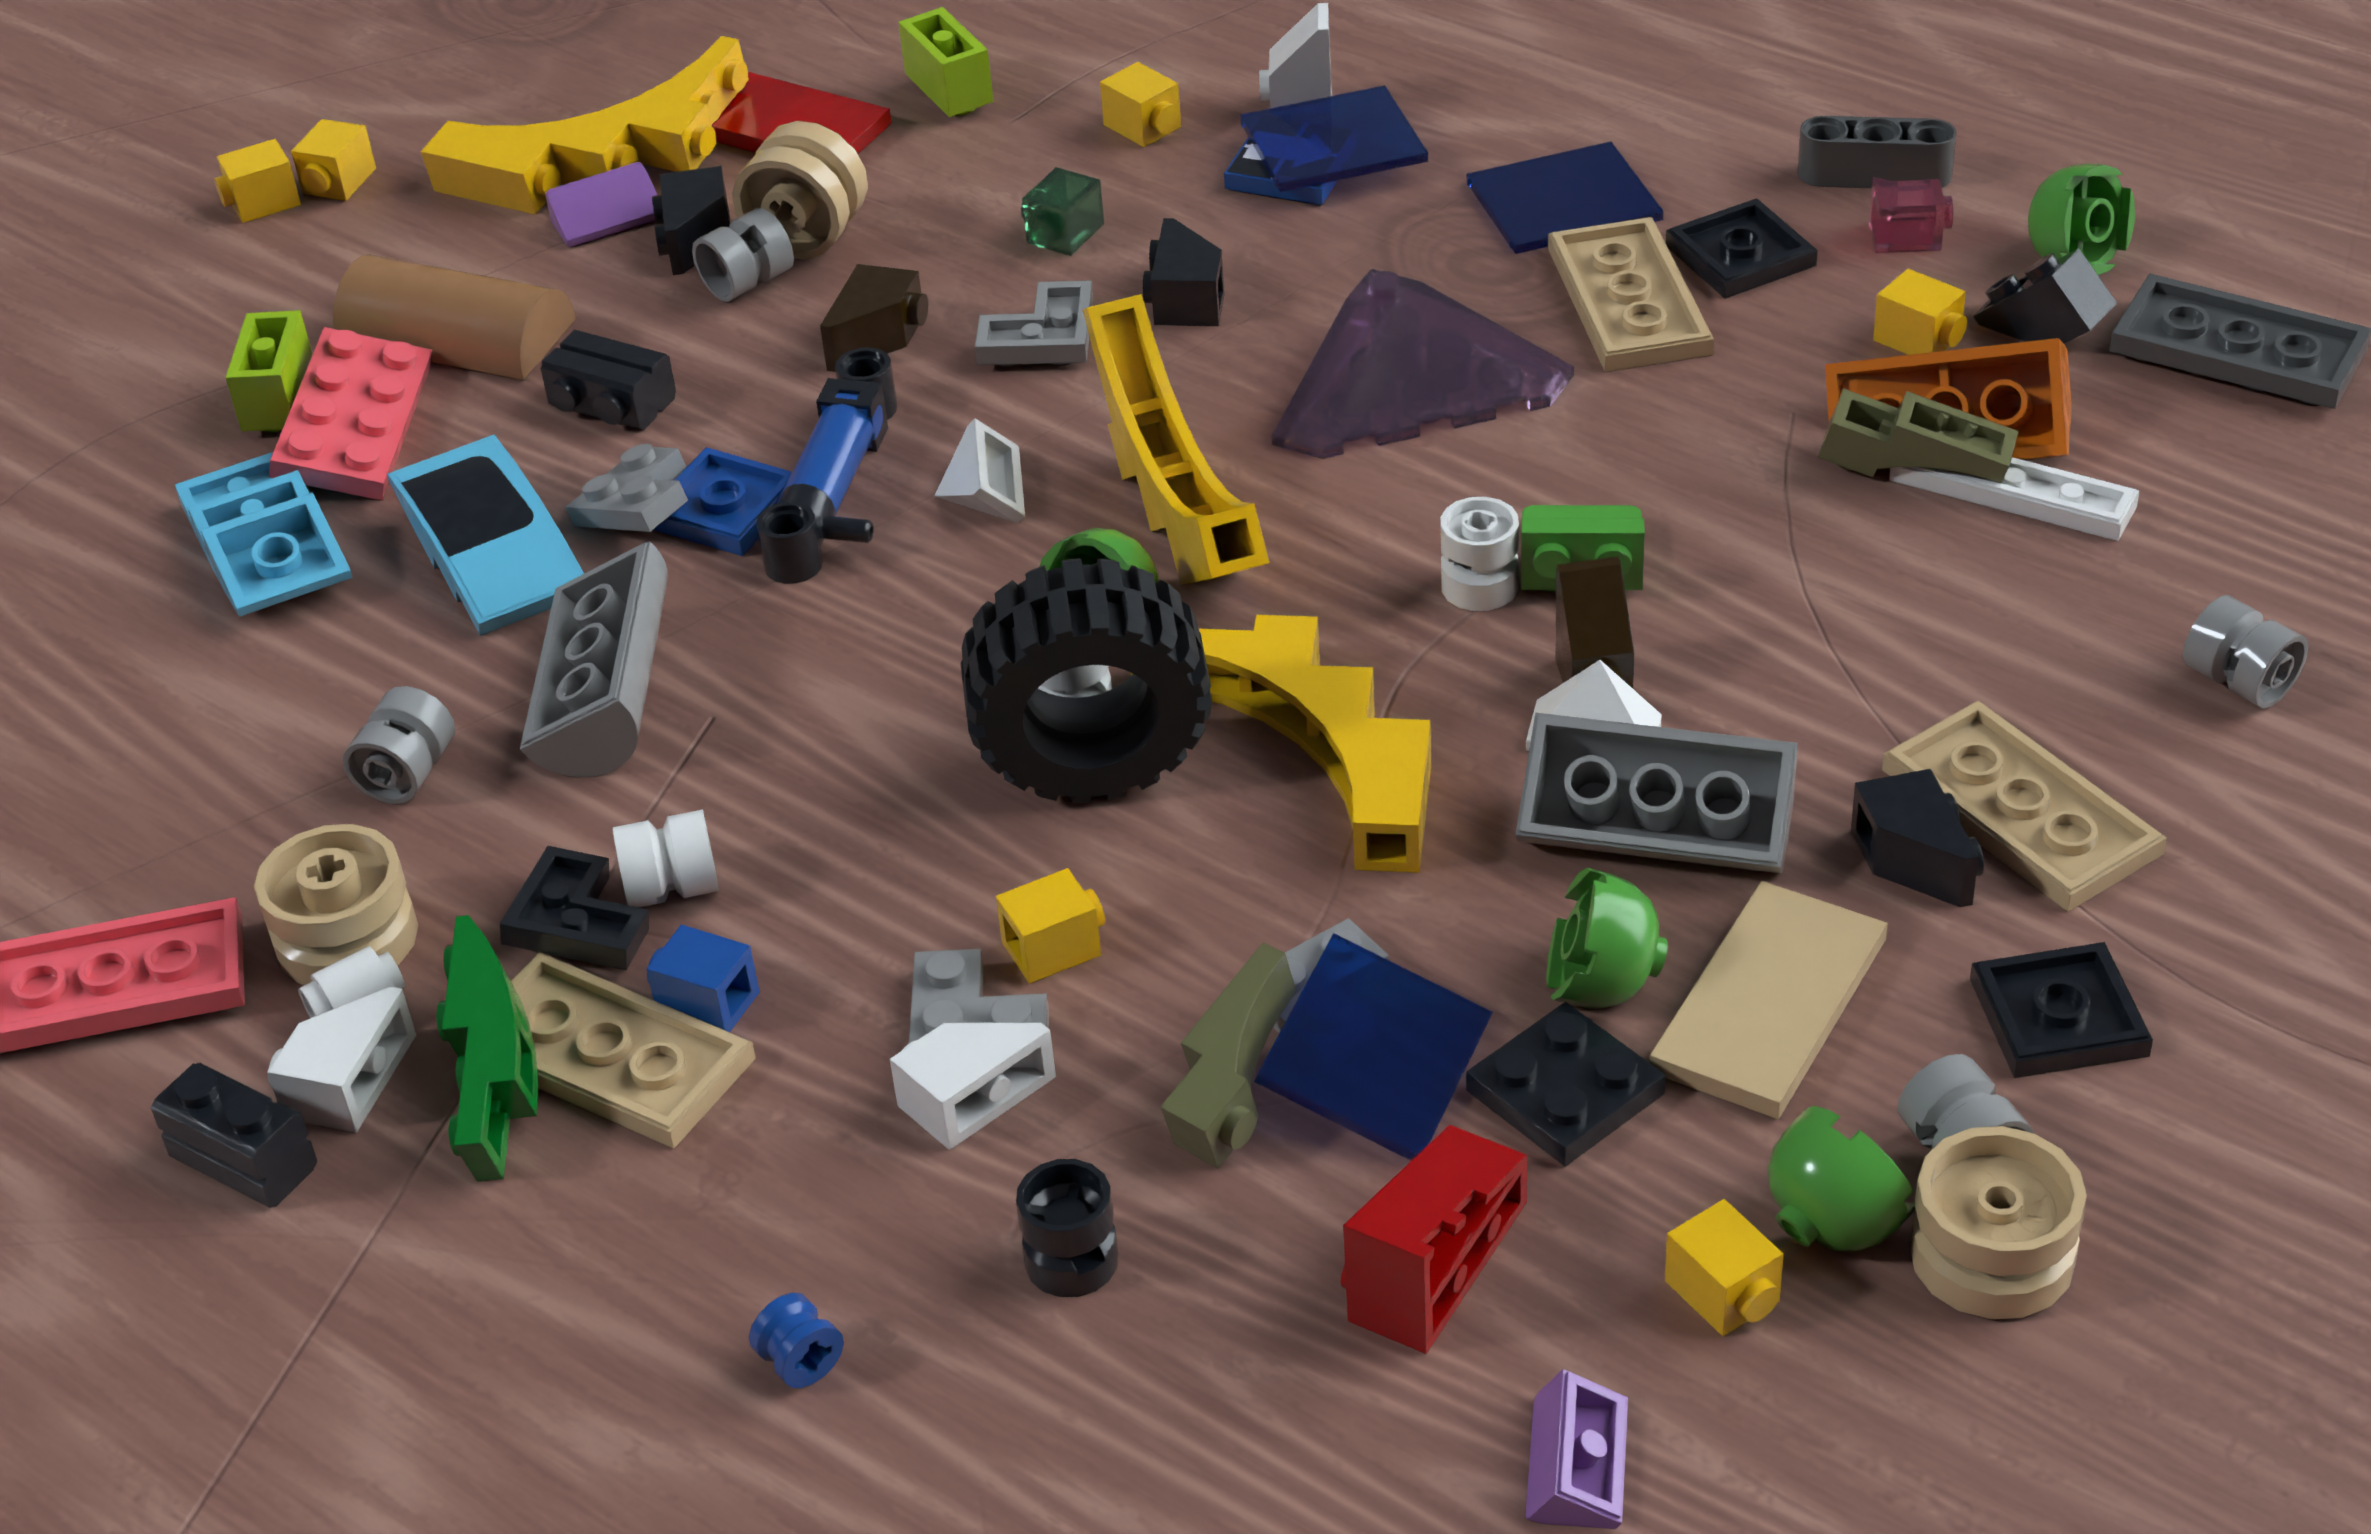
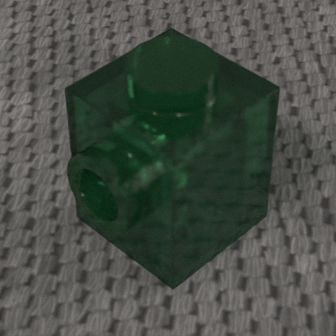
(1063, 211)

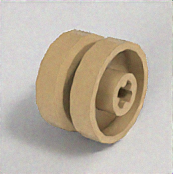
(807, 182)
(334, 896)
(1997, 1222)

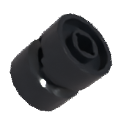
(1067, 1227)

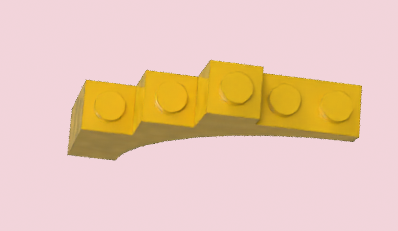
(659, 128)
(1204, 522)
(1330, 713)

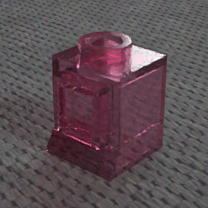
(1909, 215)

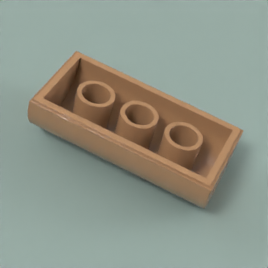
(459, 315)

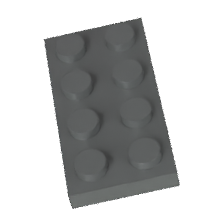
(2241, 340)

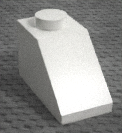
(1300, 62)
(343, 1059)
(970, 1075)

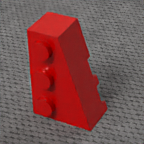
(1430, 1236)

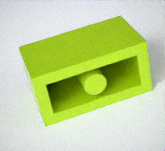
(946, 62)
(268, 368)

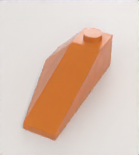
(2004, 383)

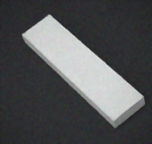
(2036, 493)

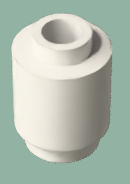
(349, 981)

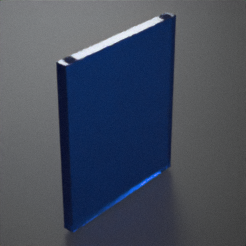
(1333, 138)
(1561, 194)
(1374, 1047)

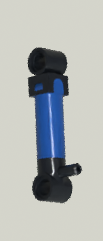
(850, 422)

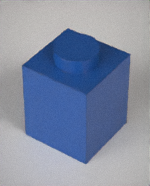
(704, 976)

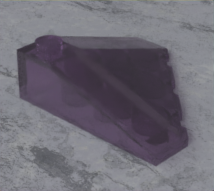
(1406, 361)

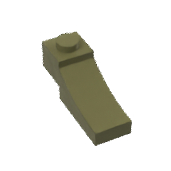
(1917, 434)
(1214, 1102)

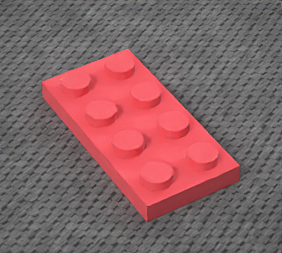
(352, 413)
(121, 974)

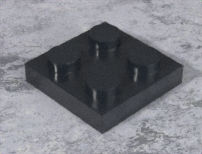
(1565, 1083)

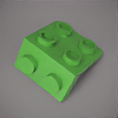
(1578, 534)

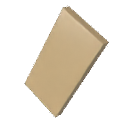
(1630, 294)
(2029, 806)
(1769, 999)
(625, 1051)

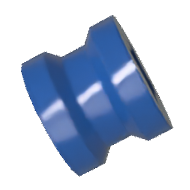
(796, 1340)

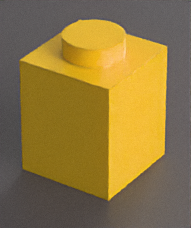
(1140, 104)
(333, 159)
(257, 181)
(1919, 314)
(1050, 925)
(1724, 1268)

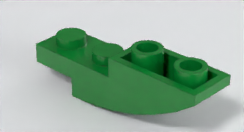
(493, 1049)

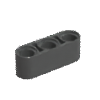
(1856, 149)

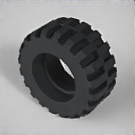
(1074, 621)

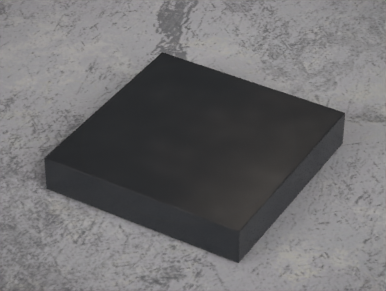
(1741, 248)
(2060, 1010)

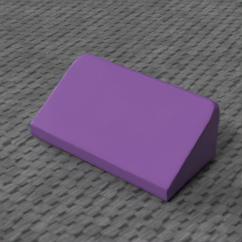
(602, 204)
(1577, 1454)

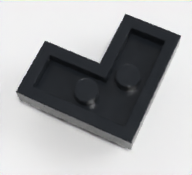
(564, 918)

